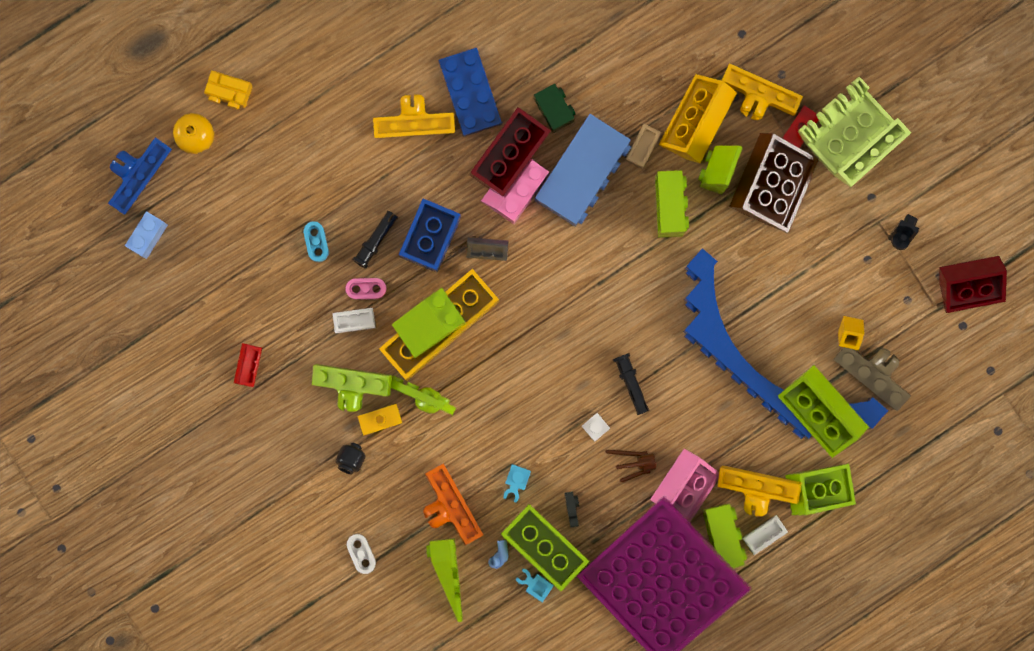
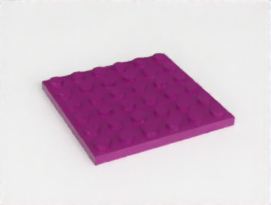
(663, 580)

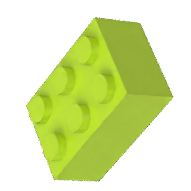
(671, 203)
(724, 535)

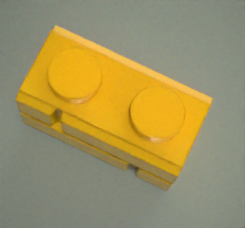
(228, 89)

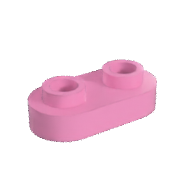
(366, 288)

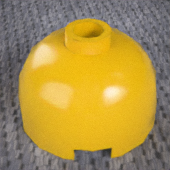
(198, 139)

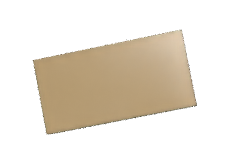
(643, 146)

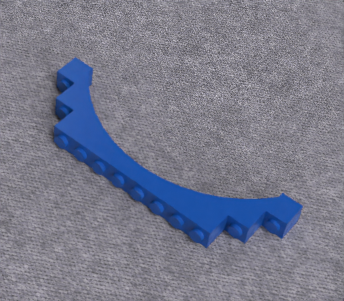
(714, 341)

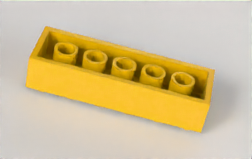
(471, 300)

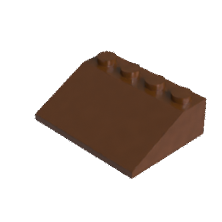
(774, 182)

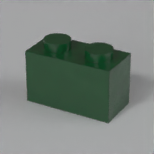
(554, 107)

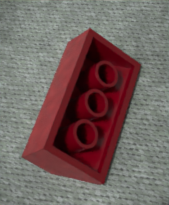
(509, 152)

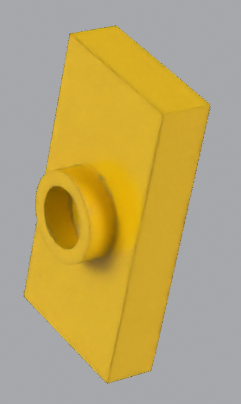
(380, 419)

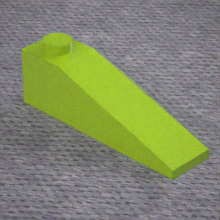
(445, 564)

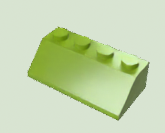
(823, 411)

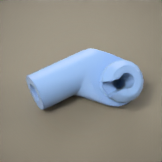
(501, 556)

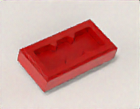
(792, 134)
(247, 365)

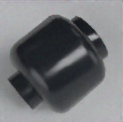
(350, 458)

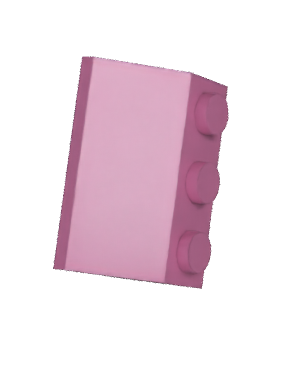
(519, 194)
(687, 484)

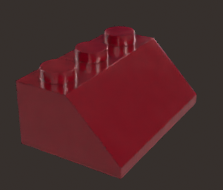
(973, 284)

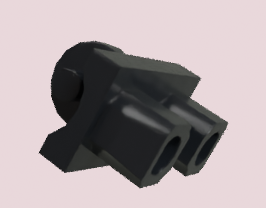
(904, 232)

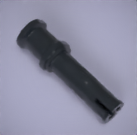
(370, 247)
(627, 374)

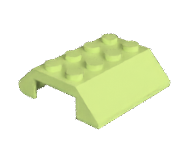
(853, 134)

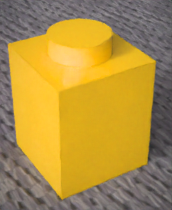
(851, 333)

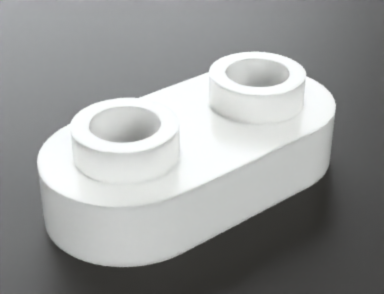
(361, 553)

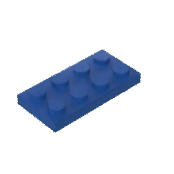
(470, 92)

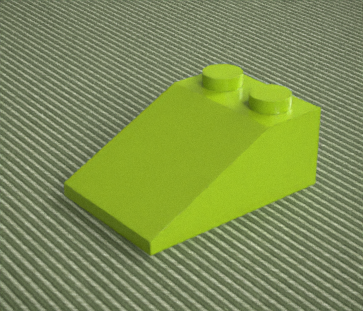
(719, 168)
(428, 323)
(823, 489)

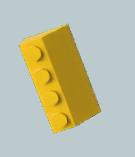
(698, 118)

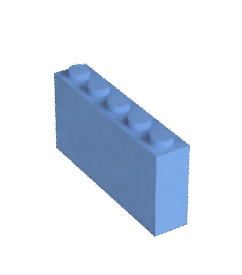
(583, 170)

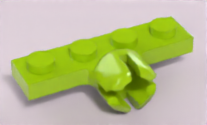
(351, 384)
(425, 399)

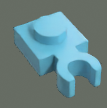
(517, 479)
(537, 586)

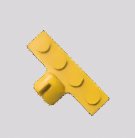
(760, 93)
(413, 121)
(758, 488)

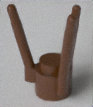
(644, 463)

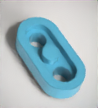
(316, 242)

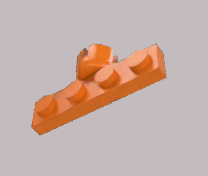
(450, 506)

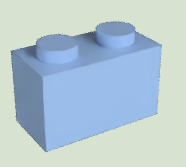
(146, 235)

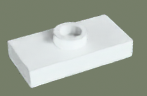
(354, 320)
(765, 535)

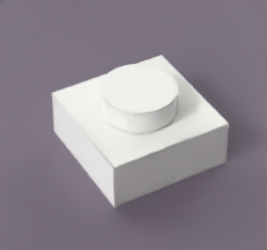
(595, 427)

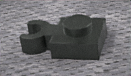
(572, 503)

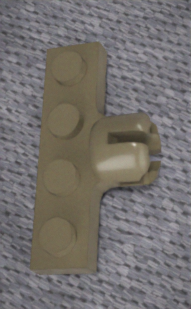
(875, 374)

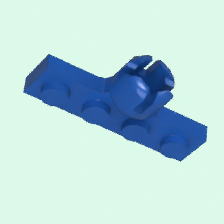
(136, 173)

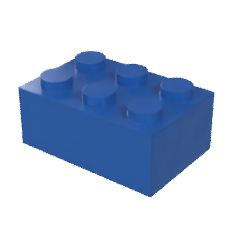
(430, 235)

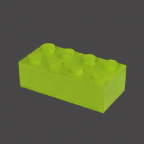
(545, 547)

